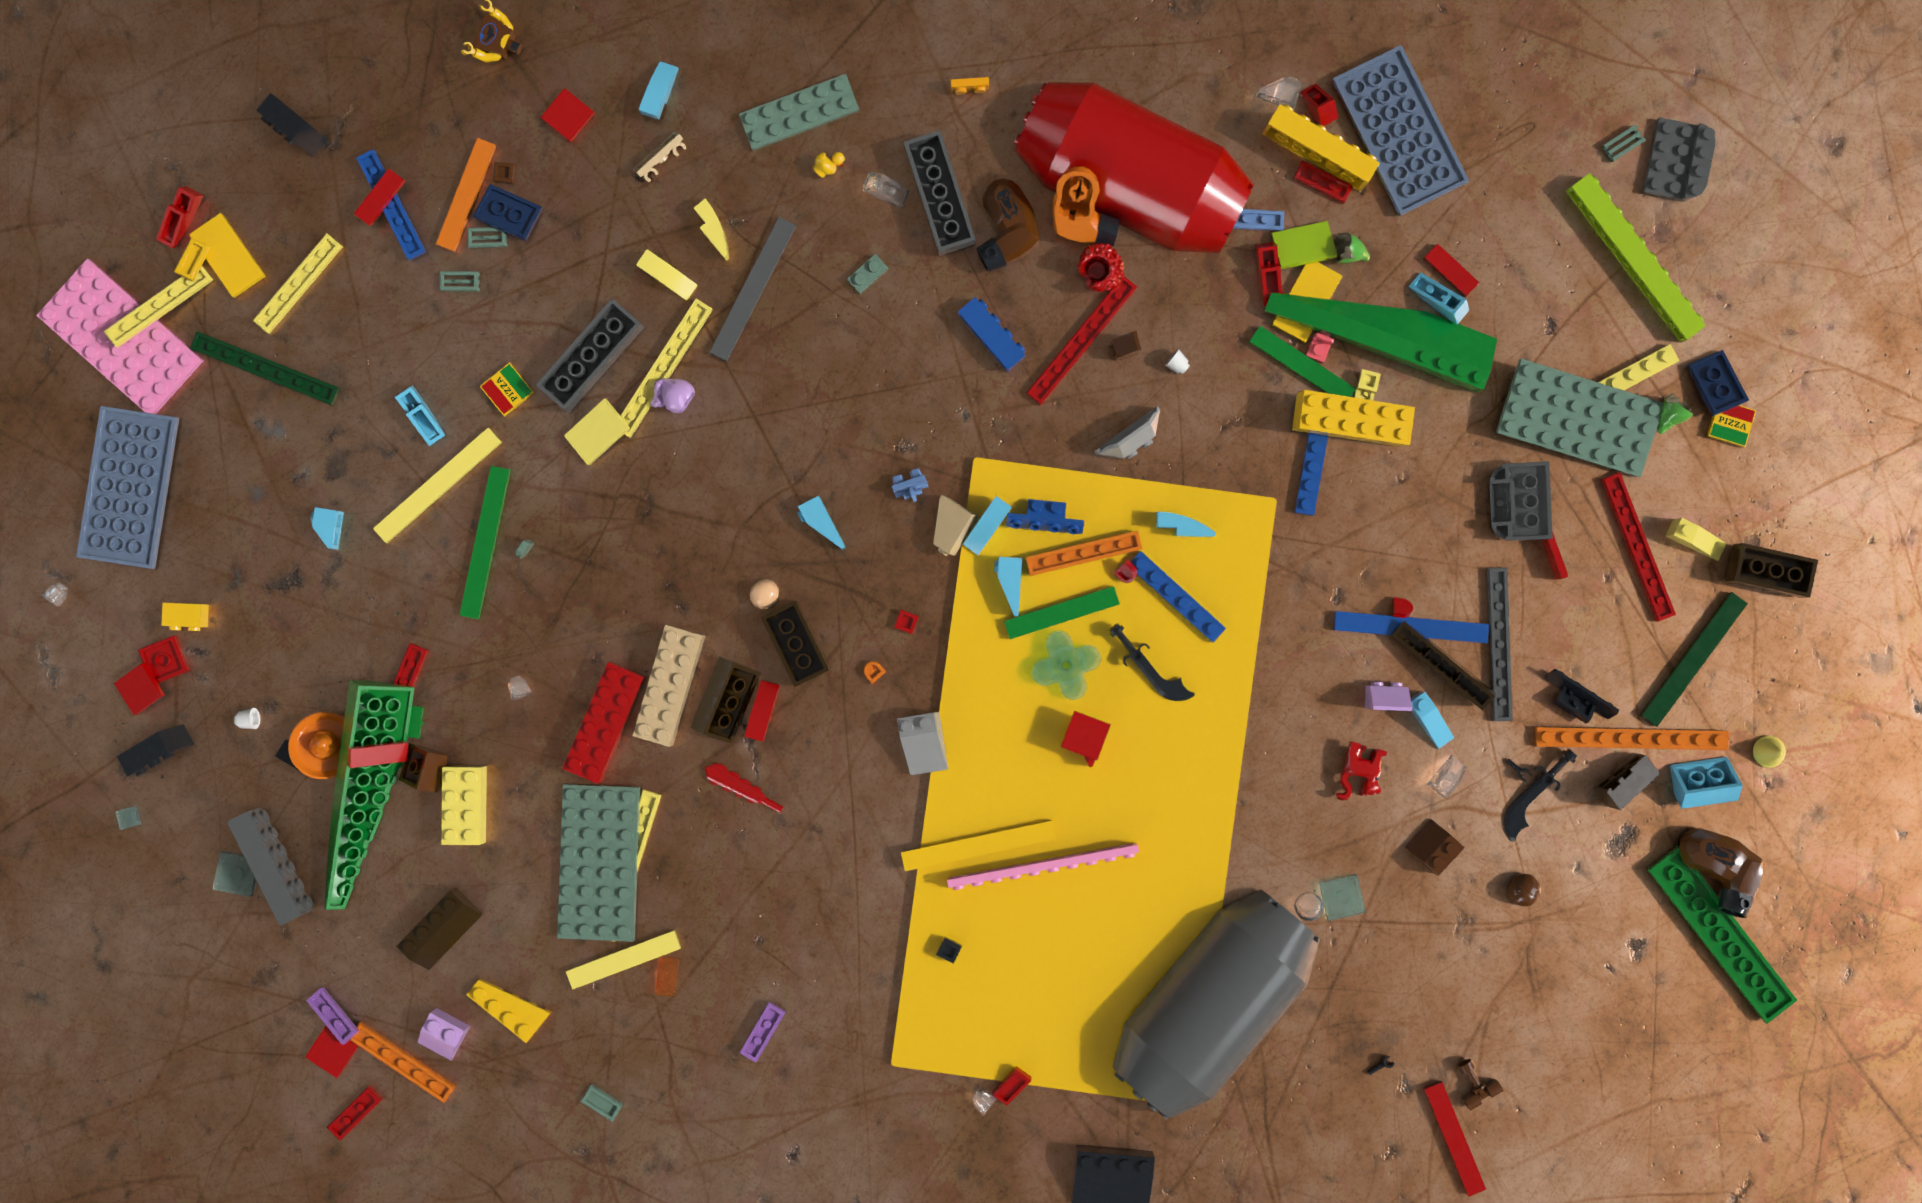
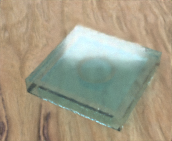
(234, 875)
(1342, 897)

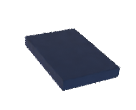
(507, 212)
(1717, 383)

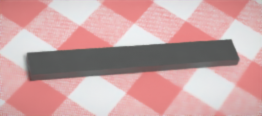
(753, 289)
(1499, 643)

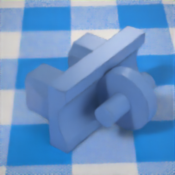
(911, 487)

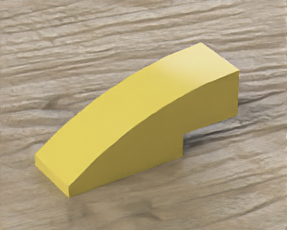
(712, 227)
(666, 275)

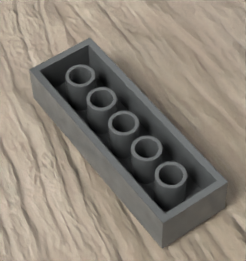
(939, 193)
(590, 355)
(270, 865)

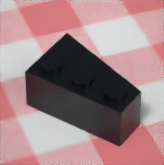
(290, 124)
(154, 750)

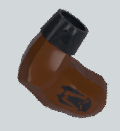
(1013, 222)
(1727, 862)

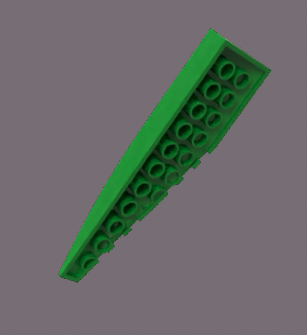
(1399, 334)
(372, 716)

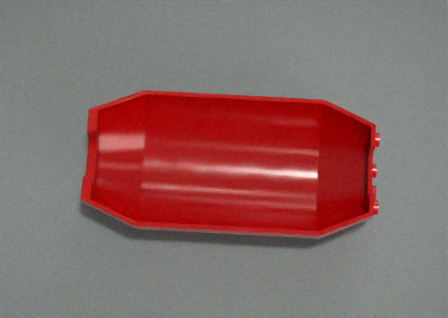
(1147, 167)

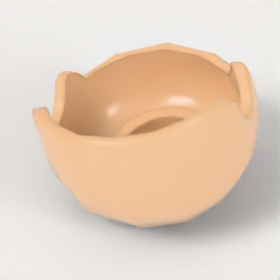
(764, 594)

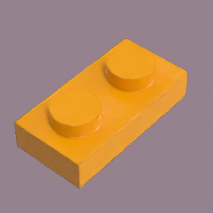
(962, 86)

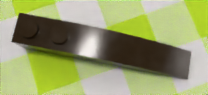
(1444, 665)

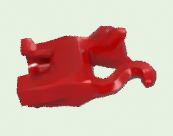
(1360, 767)

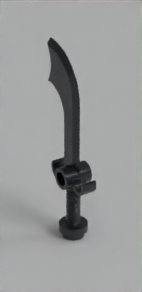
(1171, 690)
(1515, 816)

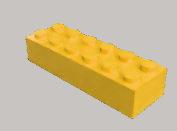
(1320, 147)
(1353, 418)

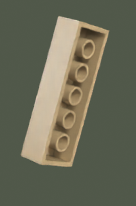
(668, 685)

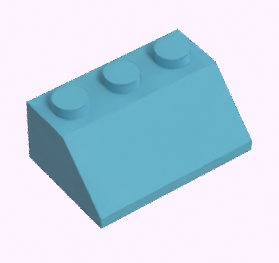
(1705, 782)

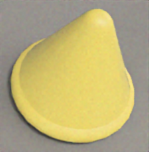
(1769, 751)

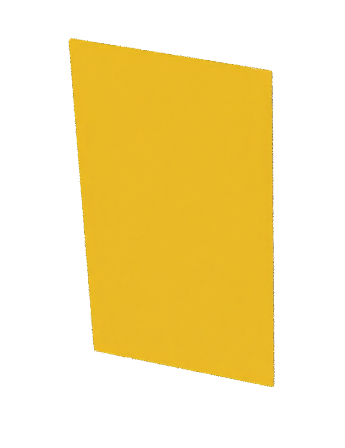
(1074, 951)

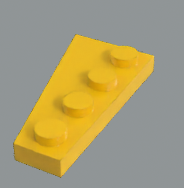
(514, 1013)

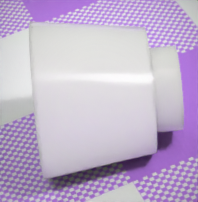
(1177, 362)
(247, 719)

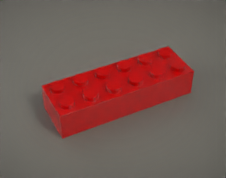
(604, 722)

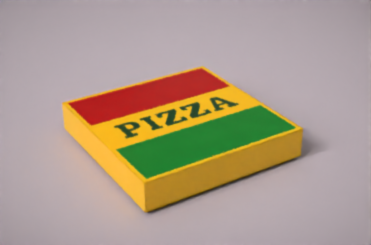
(507, 389)
(1732, 426)

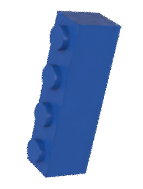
(991, 334)

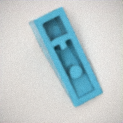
(1440, 298)
(818, 518)
(1010, 579)
(1430, 719)

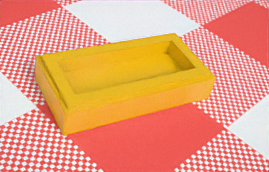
(192, 259)

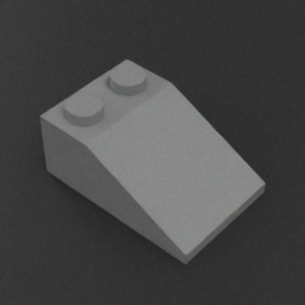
(923, 743)

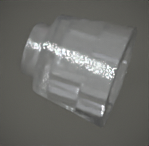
(55, 593)
(518, 688)
(983, 1101)

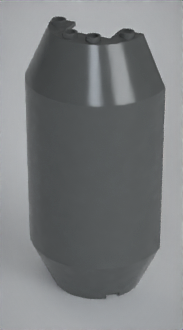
(1215, 1004)

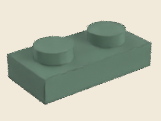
(867, 274)

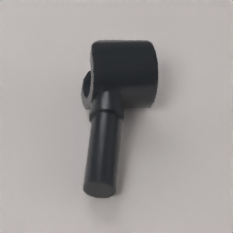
(1520, 771)
(1382, 1064)

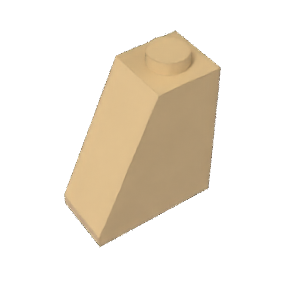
(952, 525)

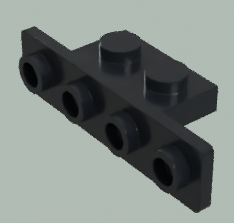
(1578, 699)

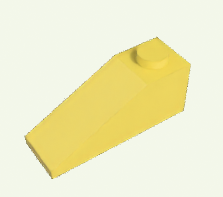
(1695, 538)

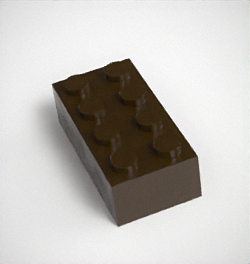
(1771, 570)
(795, 643)

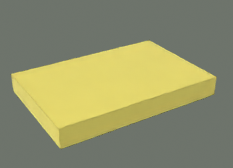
(597, 432)

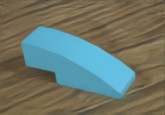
(658, 90)
(420, 415)
(987, 525)
(1183, 525)

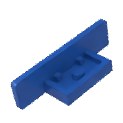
(1046, 517)

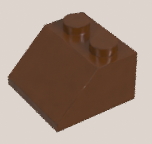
(423, 768)
(1434, 847)

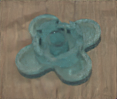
(1080, 659)

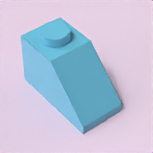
(328, 526)

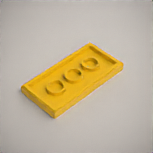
(228, 255)
(1314, 282)

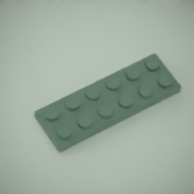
(799, 112)

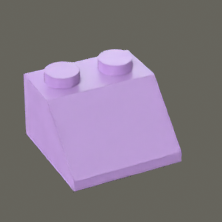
(1387, 697)
(442, 1033)

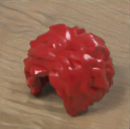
(1101, 267)

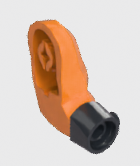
(1075, 209)

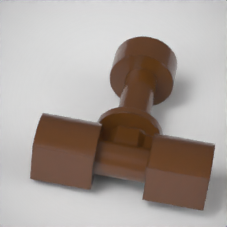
(1480, 1089)

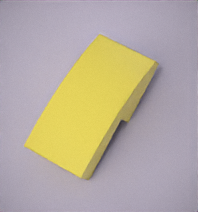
(1367, 385)

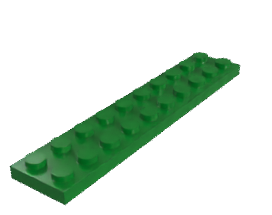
(1722, 936)

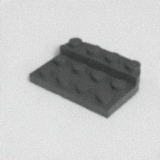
(1679, 160)
(1521, 501)

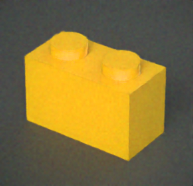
(185, 615)

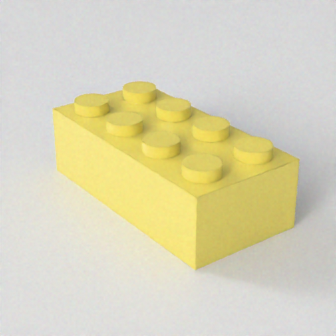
(464, 805)

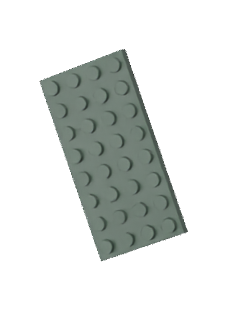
(1579, 417)
(598, 862)

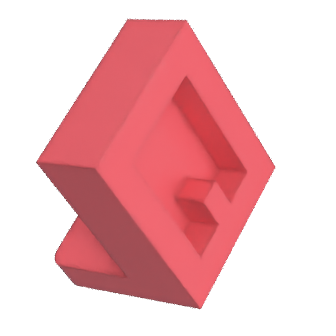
(1319, 347)

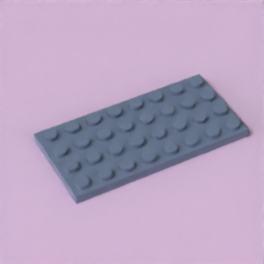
(1400, 130)
(127, 487)

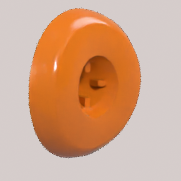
(316, 744)

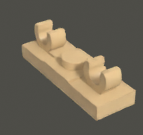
(659, 155)

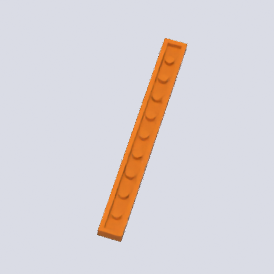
(1631, 738)

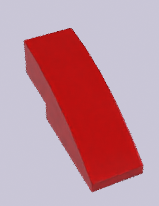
(179, 216)
(1268, 269)
(762, 711)

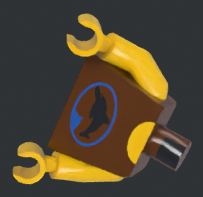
(493, 38)

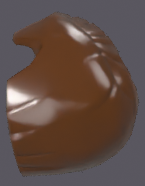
(1524, 890)

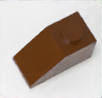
(1125, 346)

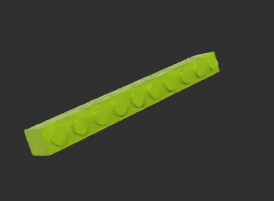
(1636, 258)

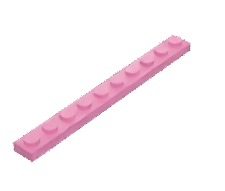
(1035, 867)

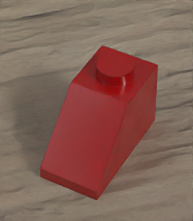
(1319, 104)

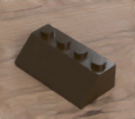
(725, 700)
(440, 929)

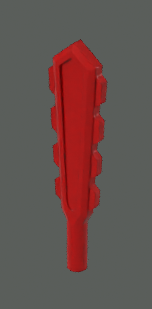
(730, 781)

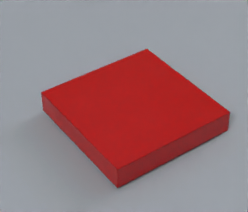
(567, 115)
(164, 659)
(139, 689)
(1085, 735)
(330, 1053)

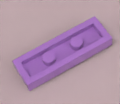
(332, 1015)
(762, 1032)

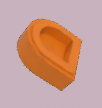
(873, 671)

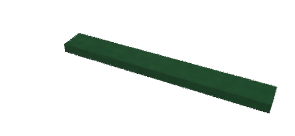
(264, 368)
(1693, 659)

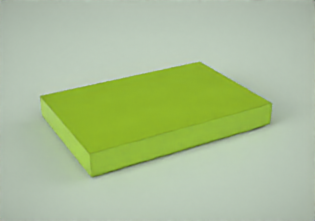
(1304, 245)

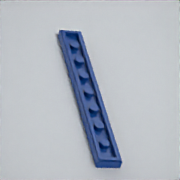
(1428, 627)

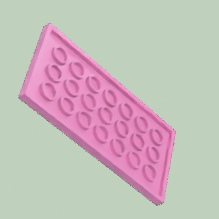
(146, 366)

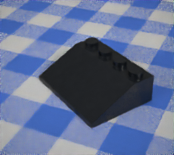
(1112, 1175)

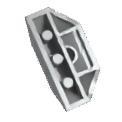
(1131, 438)

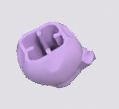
(673, 394)

